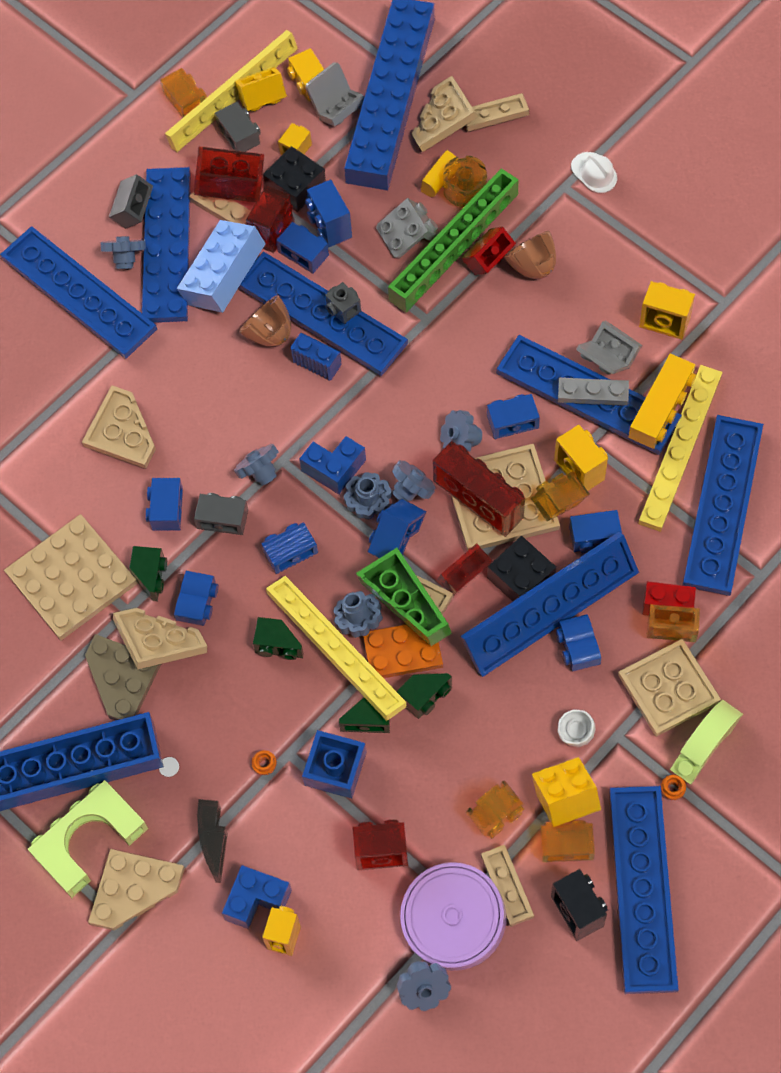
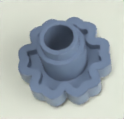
(123, 250)
(460, 430)
(259, 465)
(411, 482)
(367, 495)
(357, 614)
(423, 986)

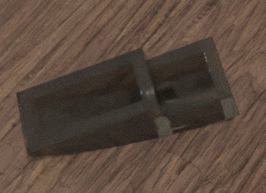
(212, 836)

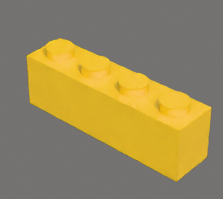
(662, 401)

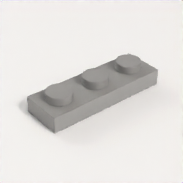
(593, 391)

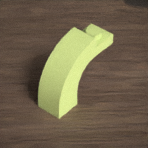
(705, 740)

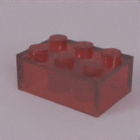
(228, 174)

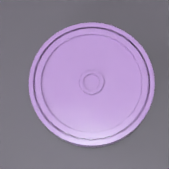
(453, 916)

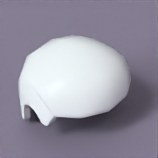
(576, 728)

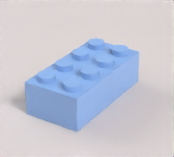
(221, 266)

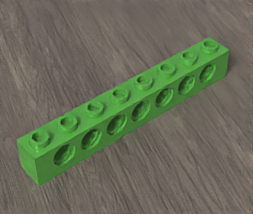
(453, 240)

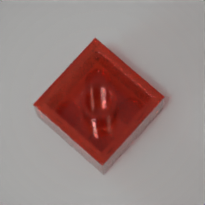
(271, 216)
(380, 845)

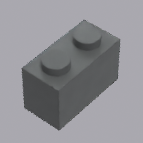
(237, 127)
(131, 201)
(221, 514)

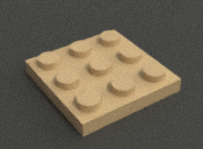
(669, 687)

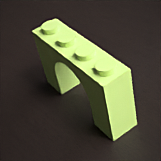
(100, 805)

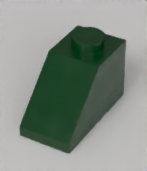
(363, 718)

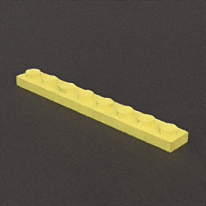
(227, 93)
(680, 448)
(336, 648)

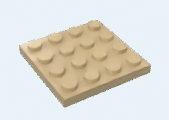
(520, 470)
(70, 577)

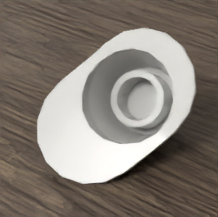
(594, 171)

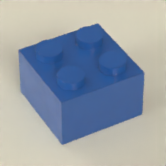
(329, 213)
(334, 764)

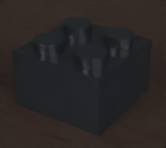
(294, 175)
(519, 569)
(579, 904)

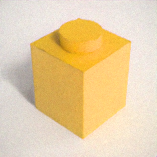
(295, 136)

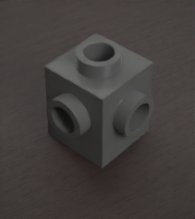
(343, 302)

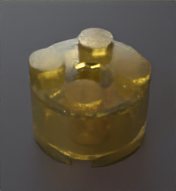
(463, 179)
(495, 809)

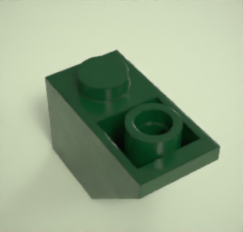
(147, 568)
(275, 638)
(423, 691)

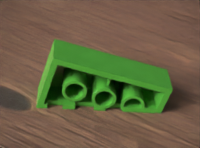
(402, 592)

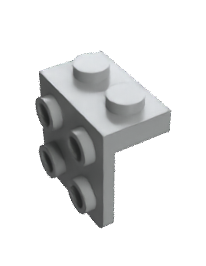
(332, 95)
(406, 227)
(610, 349)

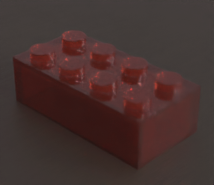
(479, 488)

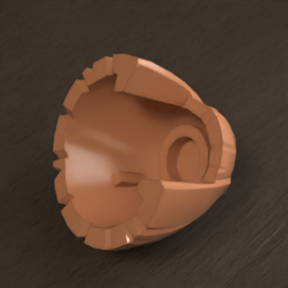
(534, 257)
(269, 324)

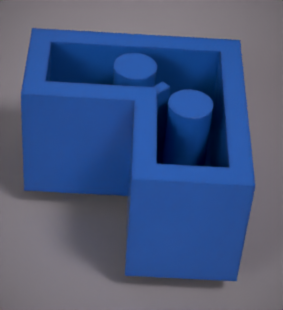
(334, 468)
(395, 528)
(254, 890)

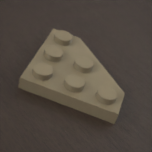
(117, 678)

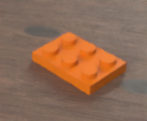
(400, 652)

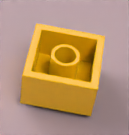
(666, 310)
(580, 454)
(566, 791)

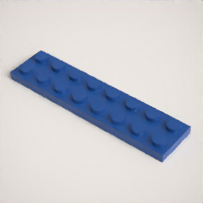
(166, 244)
(78, 292)
(305, 301)
(540, 371)
(723, 505)
(548, 603)
(643, 890)

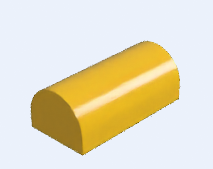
(434, 179)

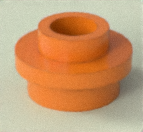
(259, 757)
(673, 780)

